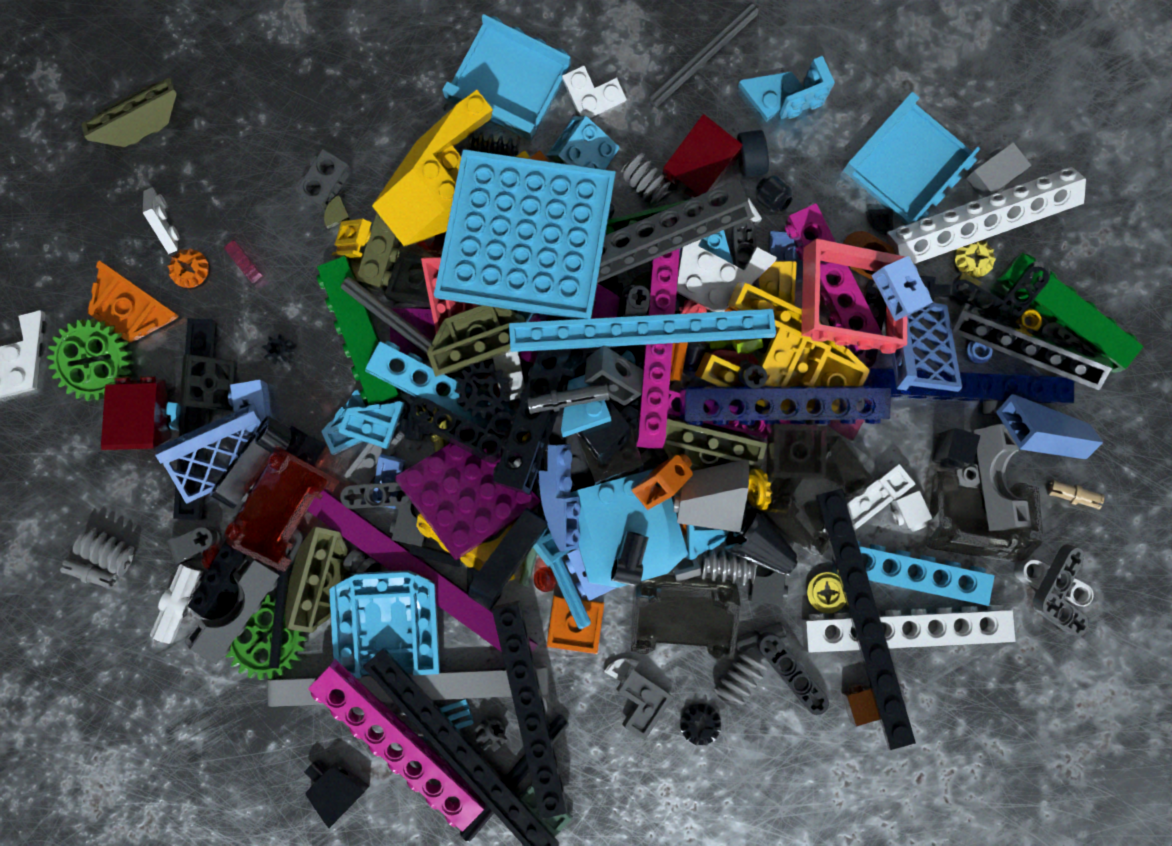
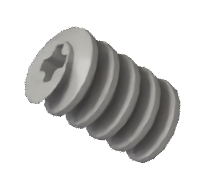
(646, 181)
(104, 552)
(727, 567)
(739, 680)

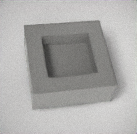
(686, 569)

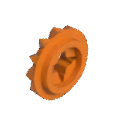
(188, 279)

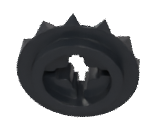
(695, 713)

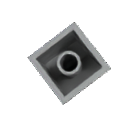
(714, 497)

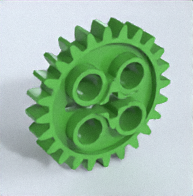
(85, 336)
(251, 661)

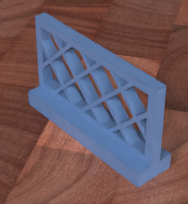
(907, 362)
(204, 438)

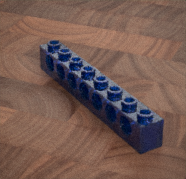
(981, 387)
(876, 406)

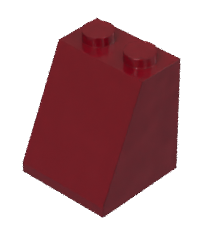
(702, 159)
(135, 414)

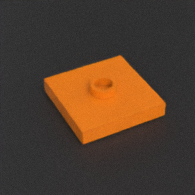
(564, 630)

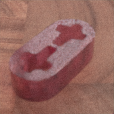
(243, 261)

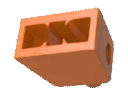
(670, 475)

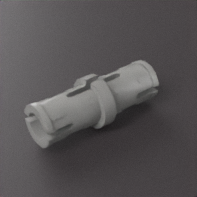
(88, 573)

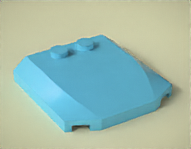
(612, 510)
(385, 612)

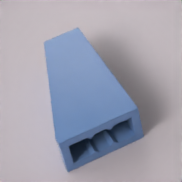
(1047, 430)

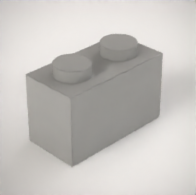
(998, 171)

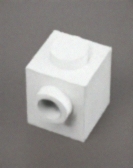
(910, 511)

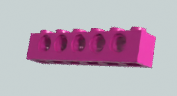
(812, 220)

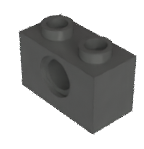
(622, 376)

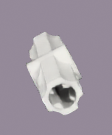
(175, 603)

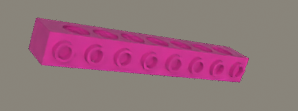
(658, 357)
(396, 731)

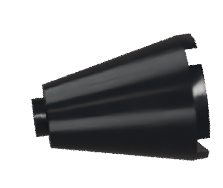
(761, 543)

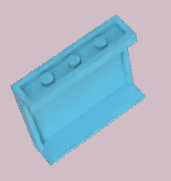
(512, 74)
(910, 162)

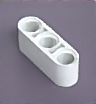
(1040, 570)

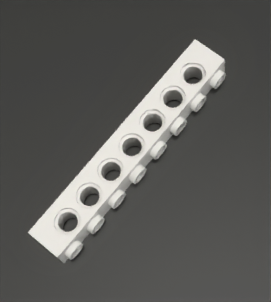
(989, 216)
(999, 628)

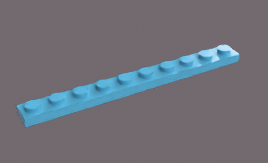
(642, 330)

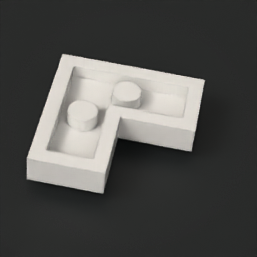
(591, 100)
(154, 211)

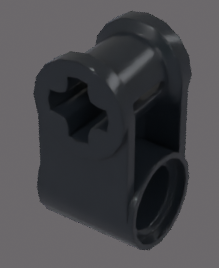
(630, 307)

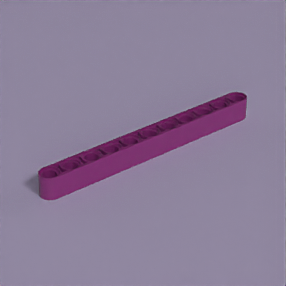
(398, 558)

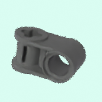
(191, 544)

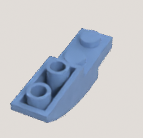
(558, 506)

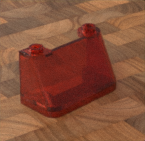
(277, 508)

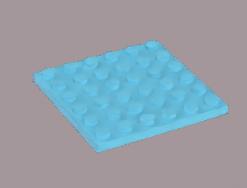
(525, 235)

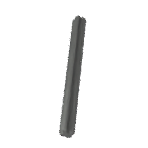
(703, 54)
(389, 317)

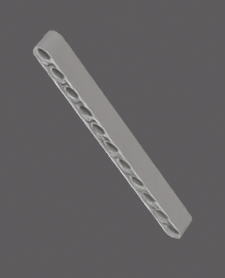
(445, 685)

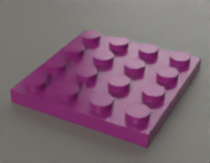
(460, 497)

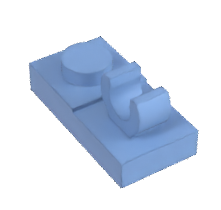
(387, 470)

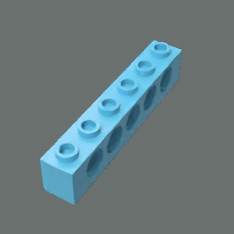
(379, 367)
(978, 582)

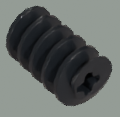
(492, 147)

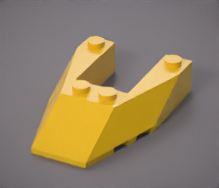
(422, 189)
(789, 357)

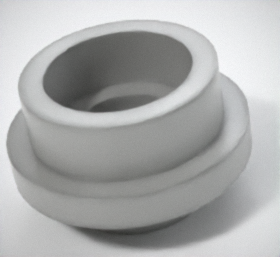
(964, 481)

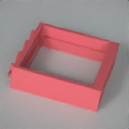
(850, 256)

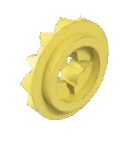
(968, 266)
(819, 601)

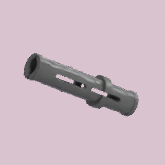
(573, 397)

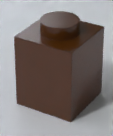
(860, 704)

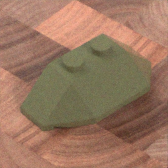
(133, 116)
(471, 338)
(711, 445)
(314, 572)

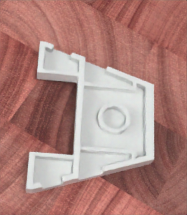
(712, 279)
(20, 360)

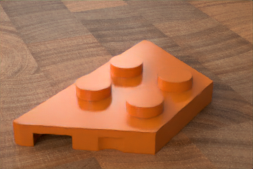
(126, 305)

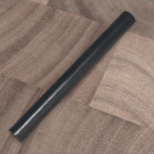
(278, 620)

